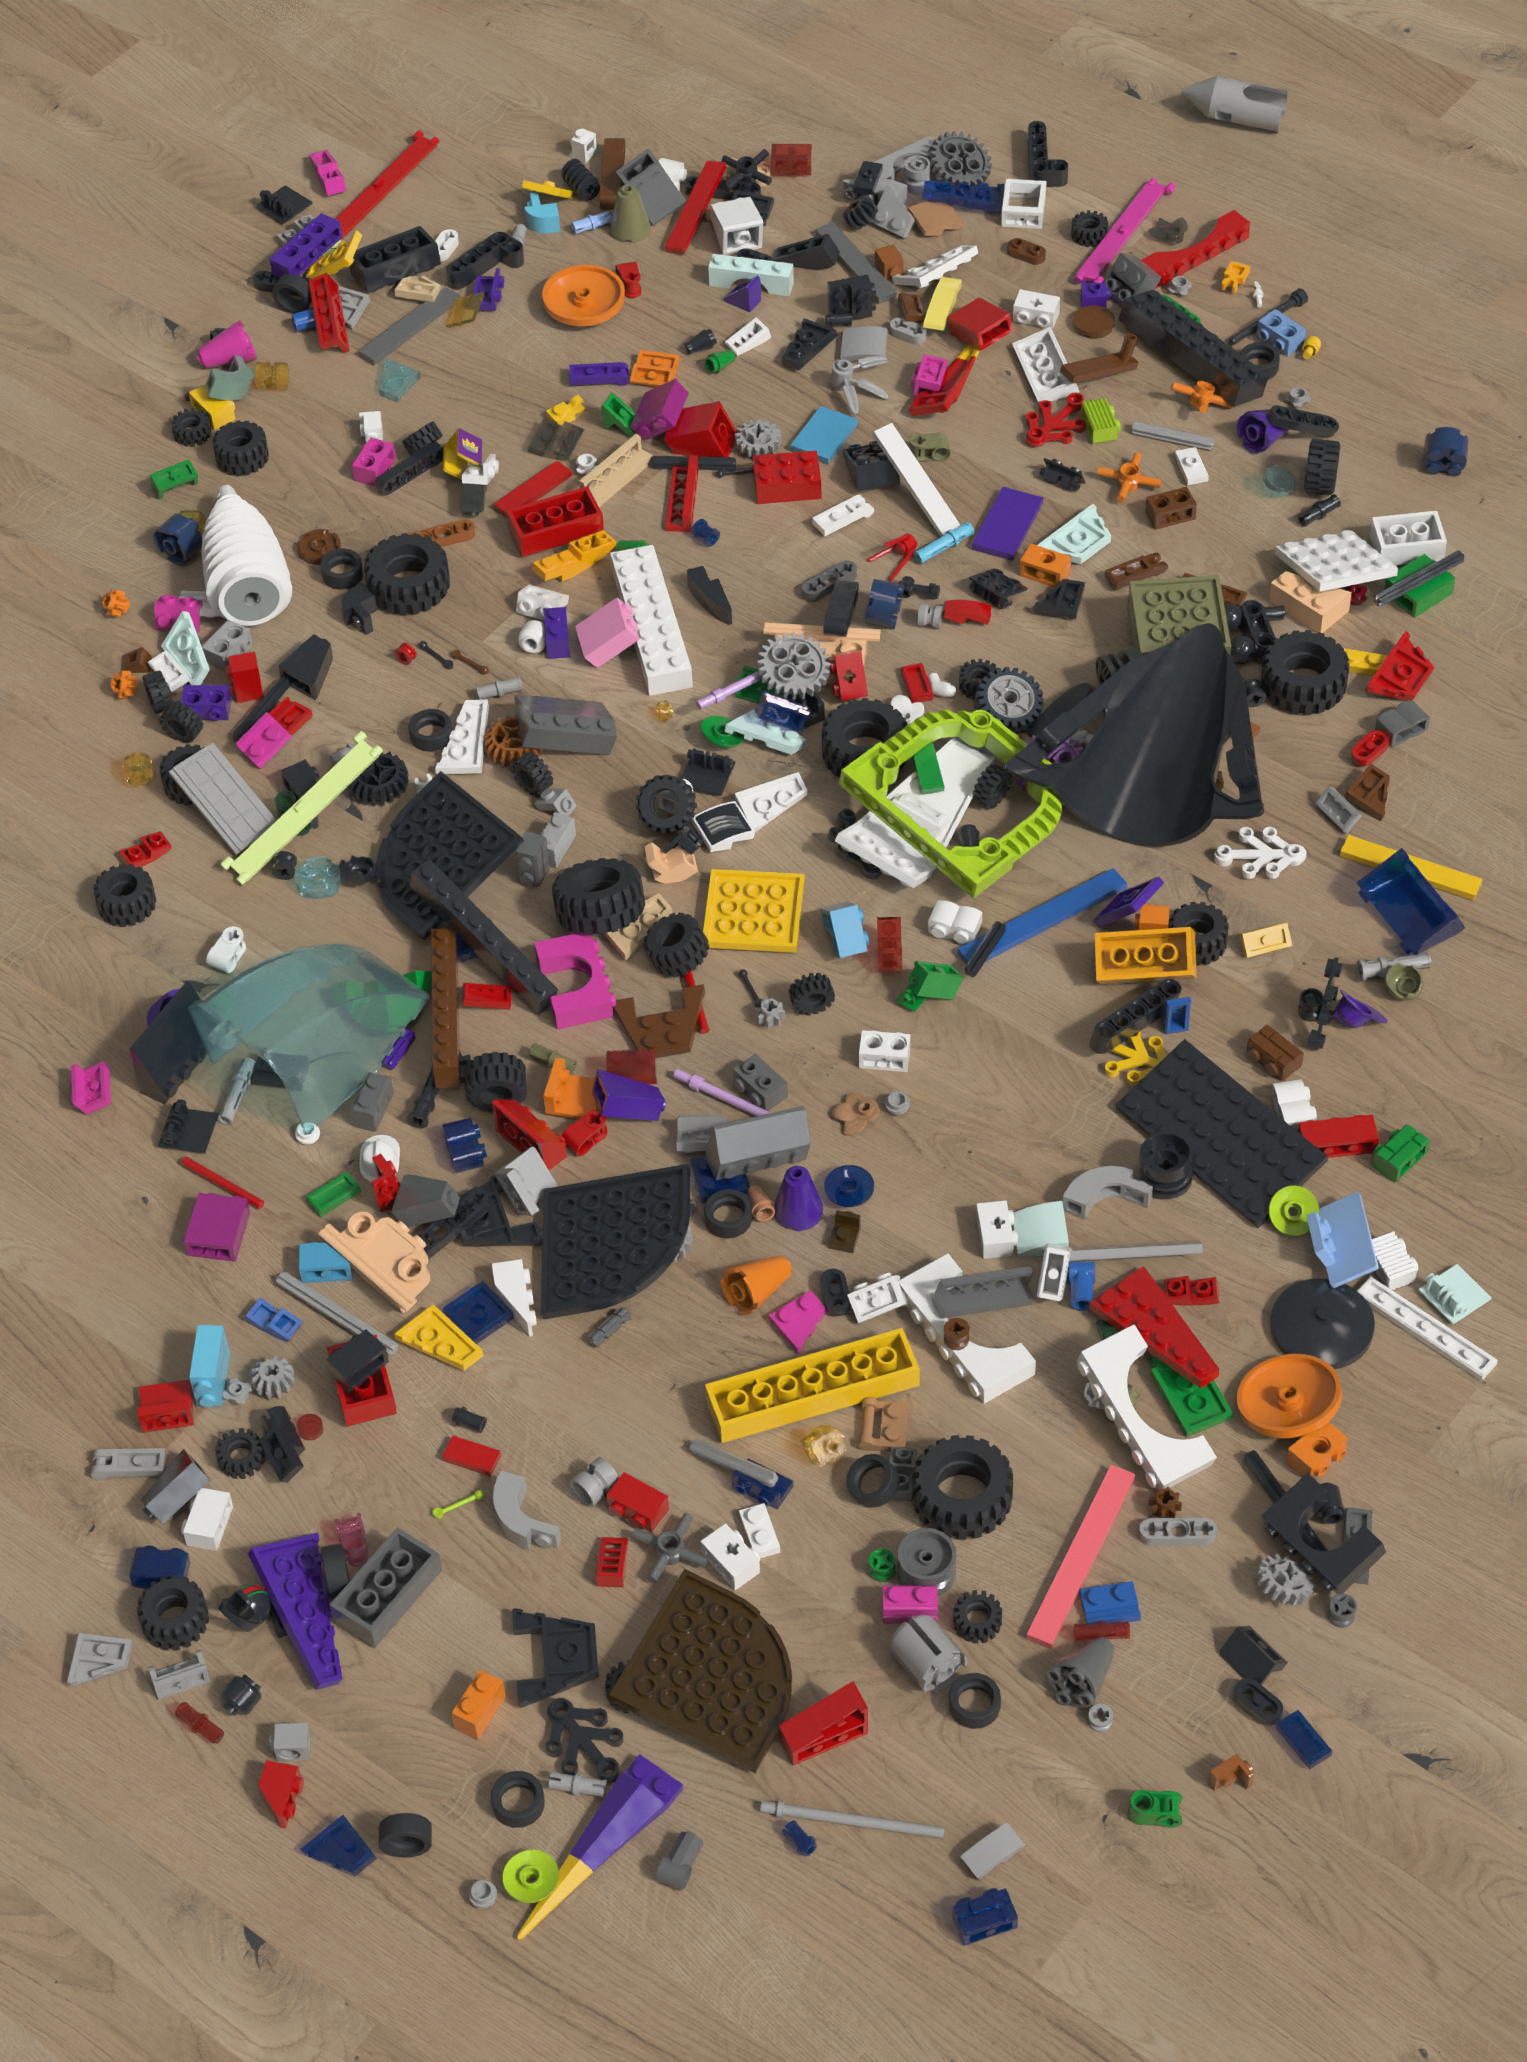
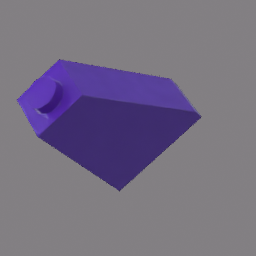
(627, 1097)

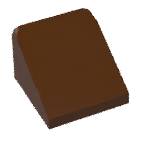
(137, 661)

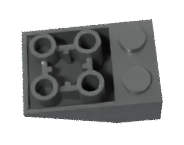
(654, 186)

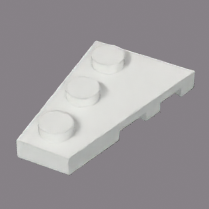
(770, 799)

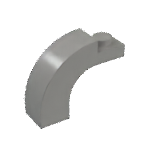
(1102, 1184)
(515, 1525)

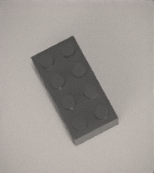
(386, 1587)

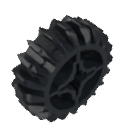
(391, 783)

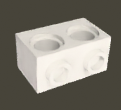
(884, 1051)

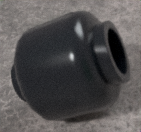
(241, 1695)

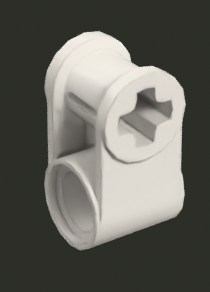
(227, 950)

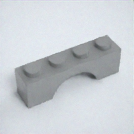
(895, 161)

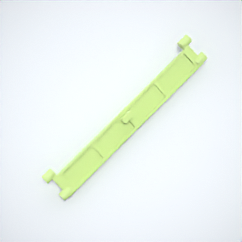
(304, 810)

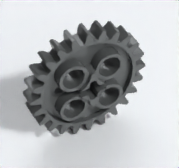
(959, 159)

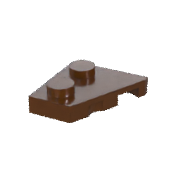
(1370, 791)

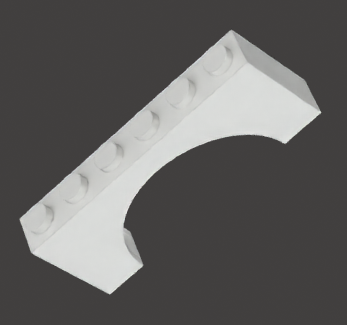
(983, 1368)
(1162, 1458)

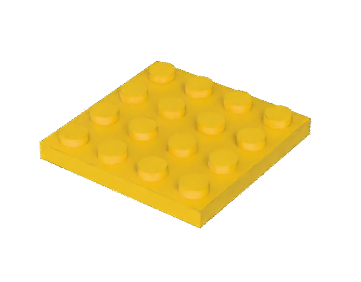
(754, 910)

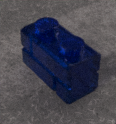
(781, 711)
(984, 1916)

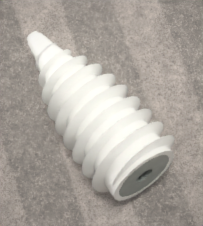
(243, 563)

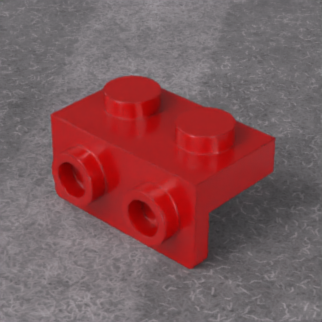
(386, 1185)

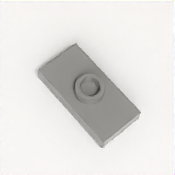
(1338, 809)

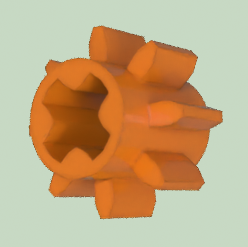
(115, 603)
(124, 684)

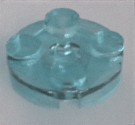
(321, 888)

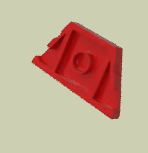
(1401, 672)

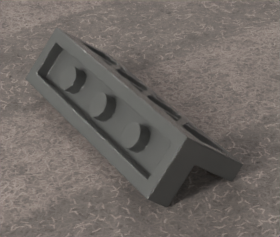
(984, 1295)

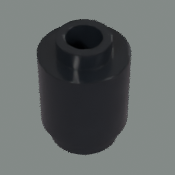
(1333, 1510)

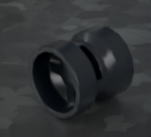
(1310, 1004)

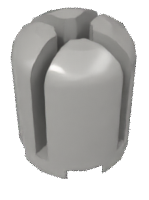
(927, 1653)

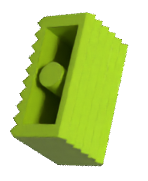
(1100, 420)

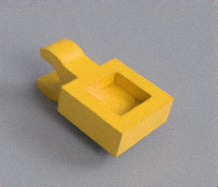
(564, 412)

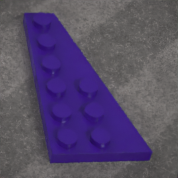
(301, 1598)

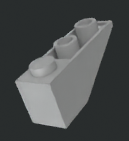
(899, 189)

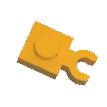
(1234, 275)

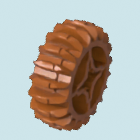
(511, 748)

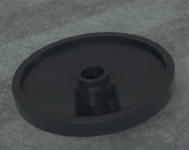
(1323, 1322)

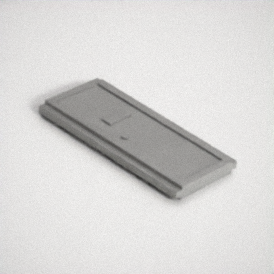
(223, 798)

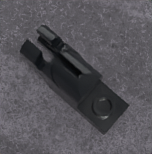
(282, 1443)

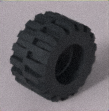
(240, 448)
(1322, 466)
(174, 758)
(646, 804)
(128, 908)
(1206, 921)
(676, 944)
(493, 1078)
(170, 1594)

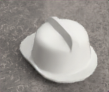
(372, 1147)

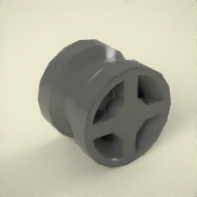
(1339, 1604)

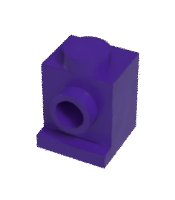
(1094, 294)

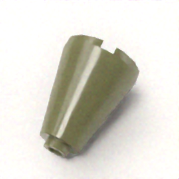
(629, 216)

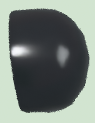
(357, 870)

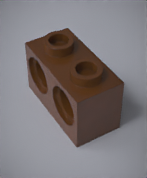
(1170, 508)

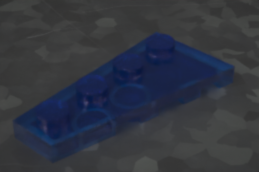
(963, 194)

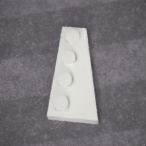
(936, 267)
(466, 744)

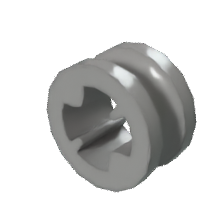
(1105, 1712)

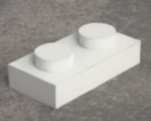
(759, 1530)

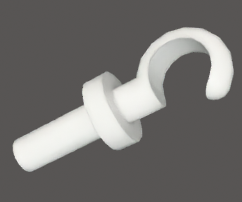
(1258, 294)

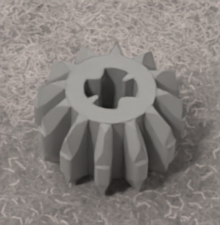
(272, 1377)

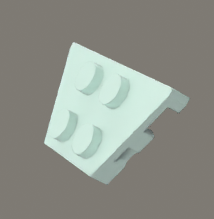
(1080, 536)

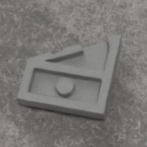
(893, 214)
(98, 1657)

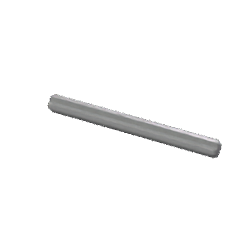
(332, 1310)

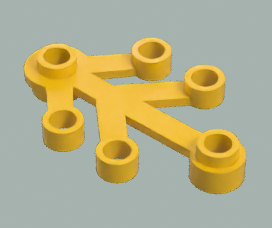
(1136, 1058)

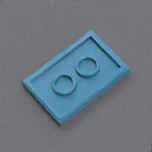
(825, 433)

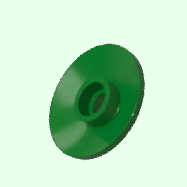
(714, 730)

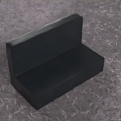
(687, 839)
(1252, 1654)

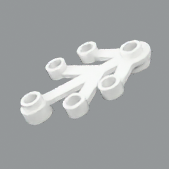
(1287, 853)

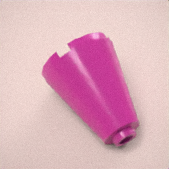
(225, 345)

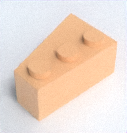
(1307, 604)

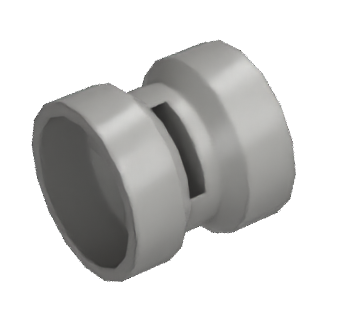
(930, 615)

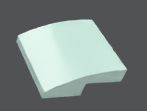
(1040, 1226)

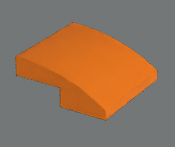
(654, 368)

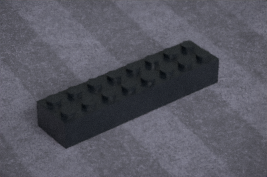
(1193, 347)

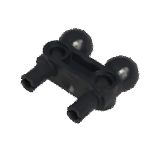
(1255, 628)

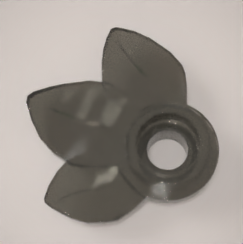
(1169, 232)

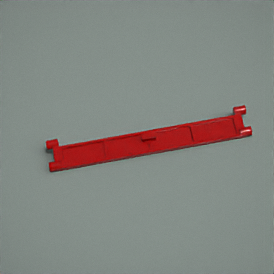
(386, 181)

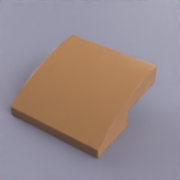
(935, 217)

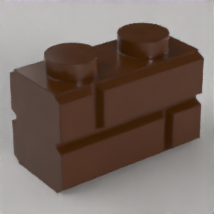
(1274, 1053)

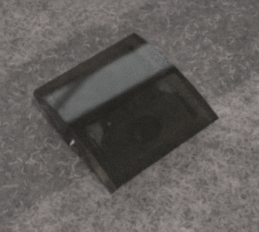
(555, 440)

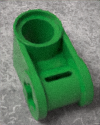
(1157, 1808)

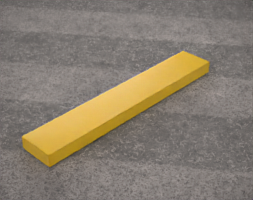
(1437, 875)

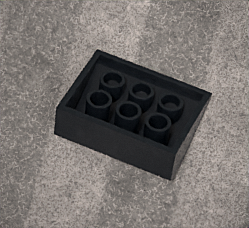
(168, 1048)

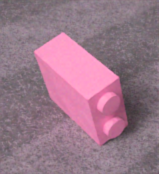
(607, 632)

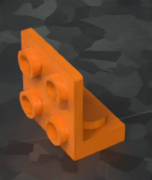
(568, 1094)

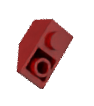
(279, 1789)

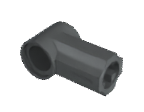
(677, 1866)

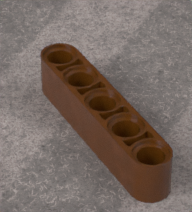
(612, 161)

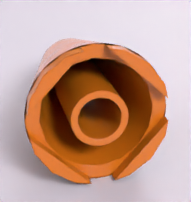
(754, 1282)

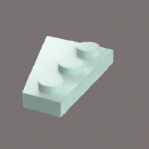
(186, 649)
(773, 735)

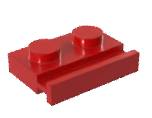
(291, 715)

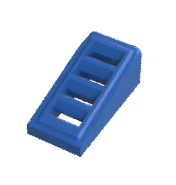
(1176, 1015)

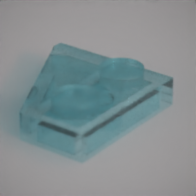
(396, 380)

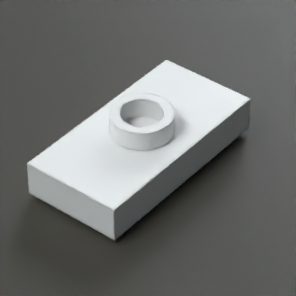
(1191, 466)
(172, 672)

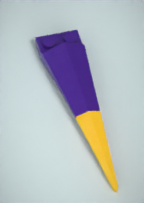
(628, 1808)

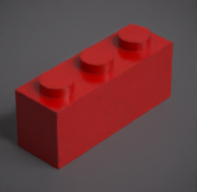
(1342, 1135)

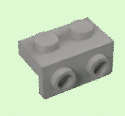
(695, 1131)

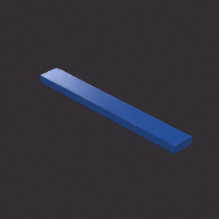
(1051, 913)

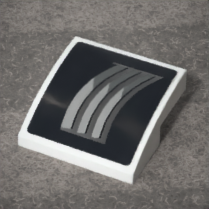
(722, 826)

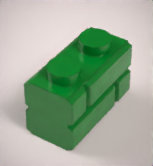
(1400, 1152)

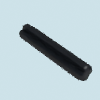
(985, 949)

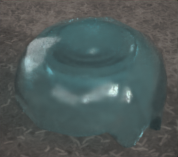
(1278, 481)

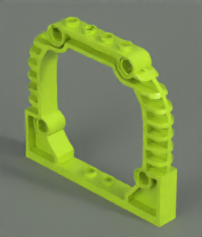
(968, 867)

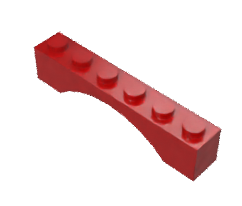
(1229, 231)

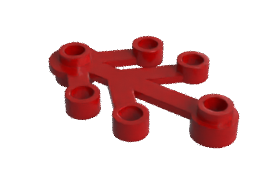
(1038, 436)

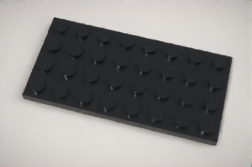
(1233, 1136)

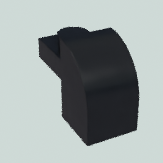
(357, 607)

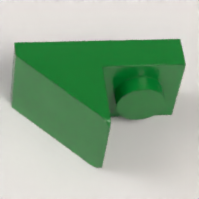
(617, 412)

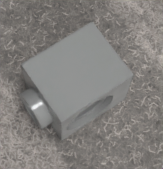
(291, 1742)

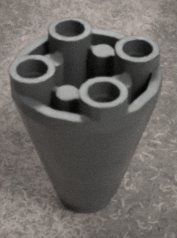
(1081, 1673)

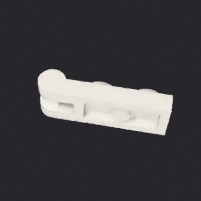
(842, 515)

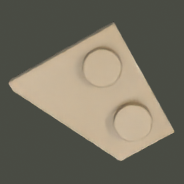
(417, 289)

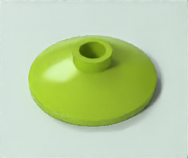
(1295, 1197)
(530, 1865)

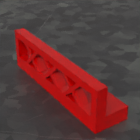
(328, 313)
(687, 499)

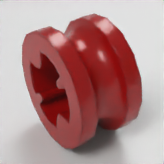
(405, 653)

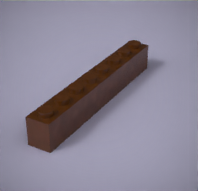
(445, 1008)

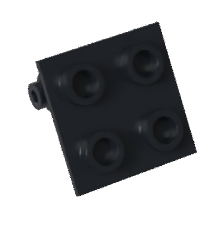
(283, 203)
(995, 587)
(708, 772)
(188, 1128)

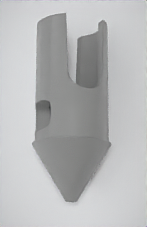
(1239, 102)

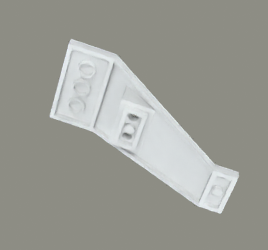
(935, 812)

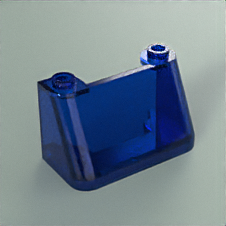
(1409, 904)

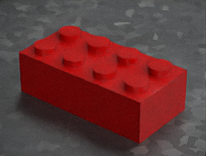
(554, 521)

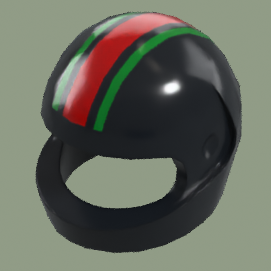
(247, 1606)

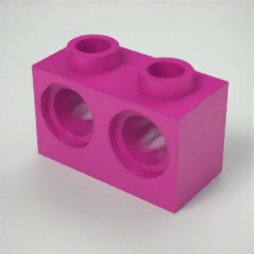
(373, 461)

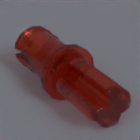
(199, 1723)

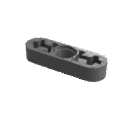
(842, 571)

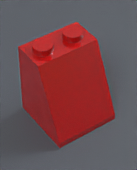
(702, 432)

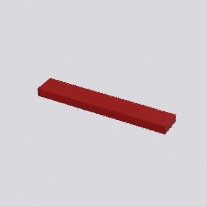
(695, 207)

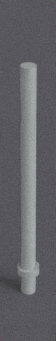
(851, 1819)

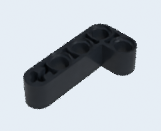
(1040, 167)
(483, 257)

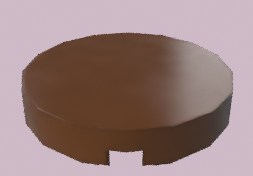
(1093, 321)
(317, 545)

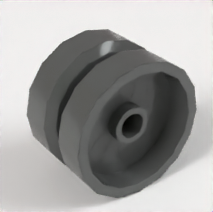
(927, 1559)

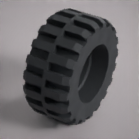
(407, 554)
(1309, 652)
(857, 720)
(598, 896)
(968, 1458)

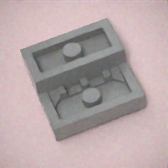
(863, 342)

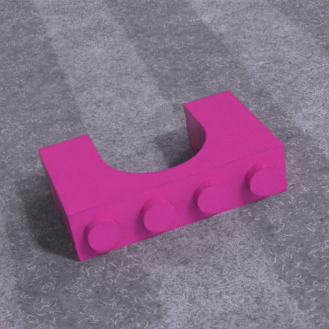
(577, 953)

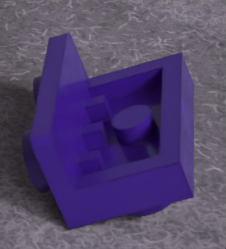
(491, 288)

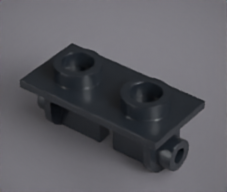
(1070, 477)

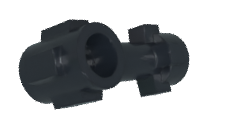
(932, 591)

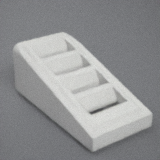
(748, 330)

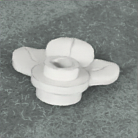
(909, 710)

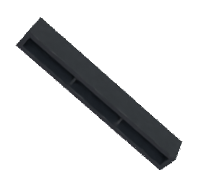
(483, 936)

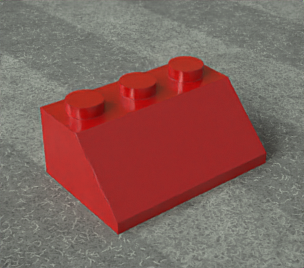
(524, 1130)

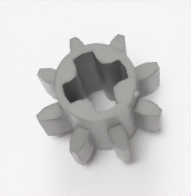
(770, 1013)

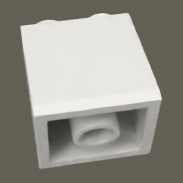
(737, 225)

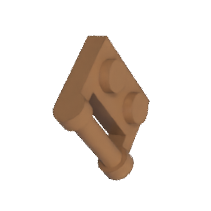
(893, 1425)

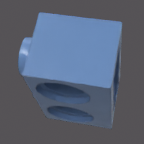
(1281, 332)

